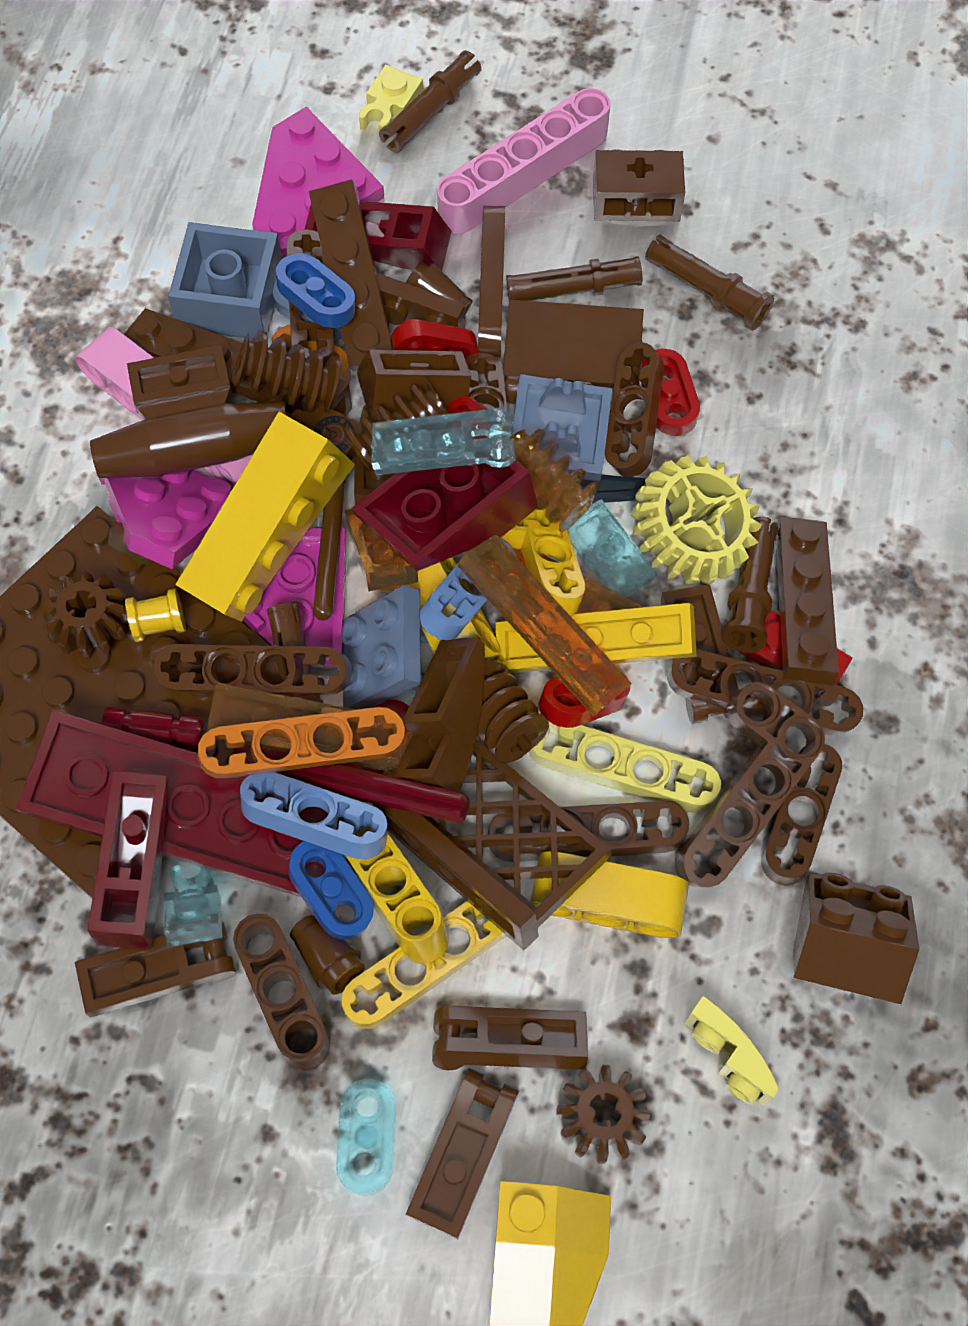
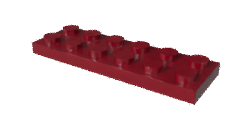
(203, 813)

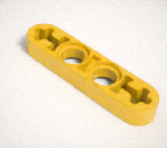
(435, 971)

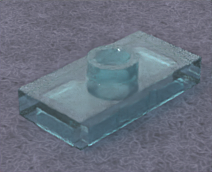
(610, 551)

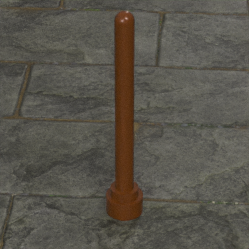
(328, 555)

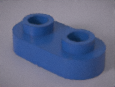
(322, 293)
(334, 888)

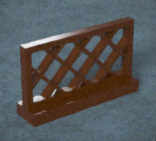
(486, 886)

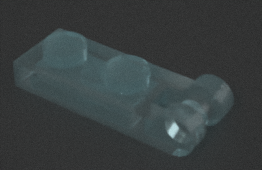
(443, 441)

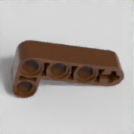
(741, 792)

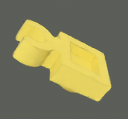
(389, 96)

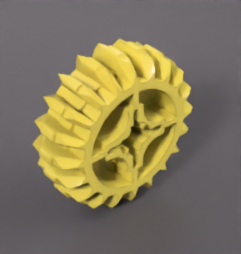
(694, 493)

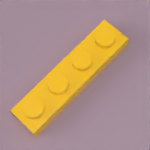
(621, 634)

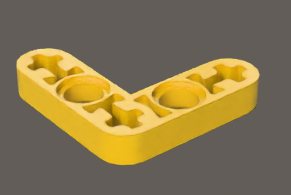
(540, 537)

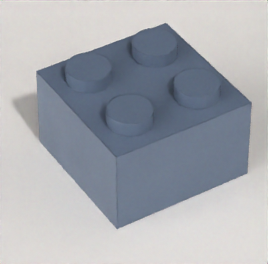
(225, 279)

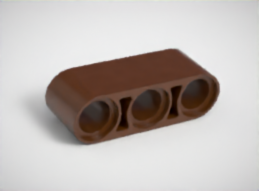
(264, 972)

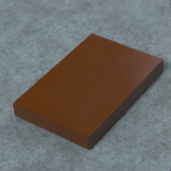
(569, 340)

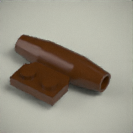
(184, 419)

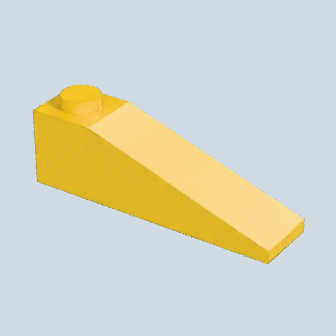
(547, 1254)

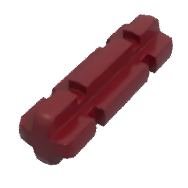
(156, 725)

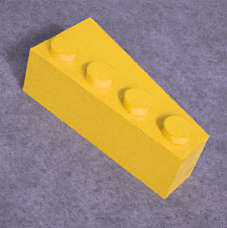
(264, 517)

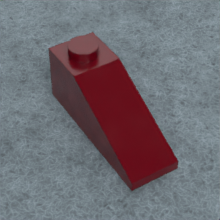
(402, 233)
(129, 862)

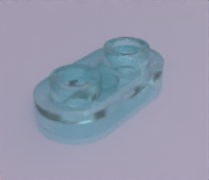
(366, 1136)

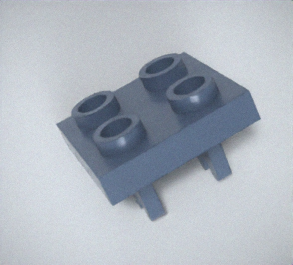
(570, 415)
(384, 649)

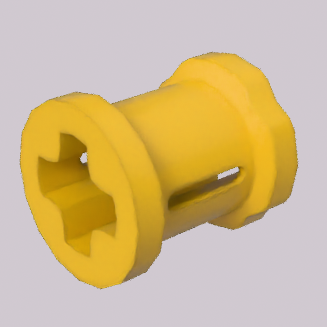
(155, 615)

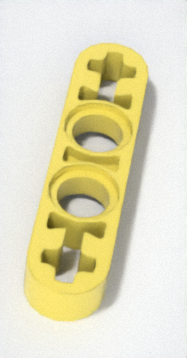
(625, 757)

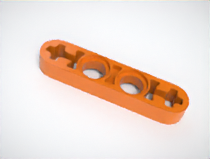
(300, 736)

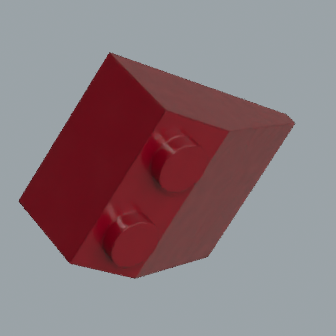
(447, 509)

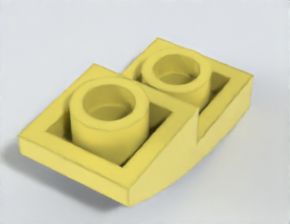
(745, 1068)

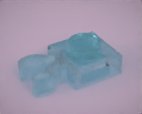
(193, 909)

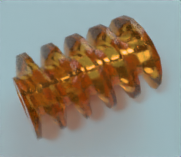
(554, 488)

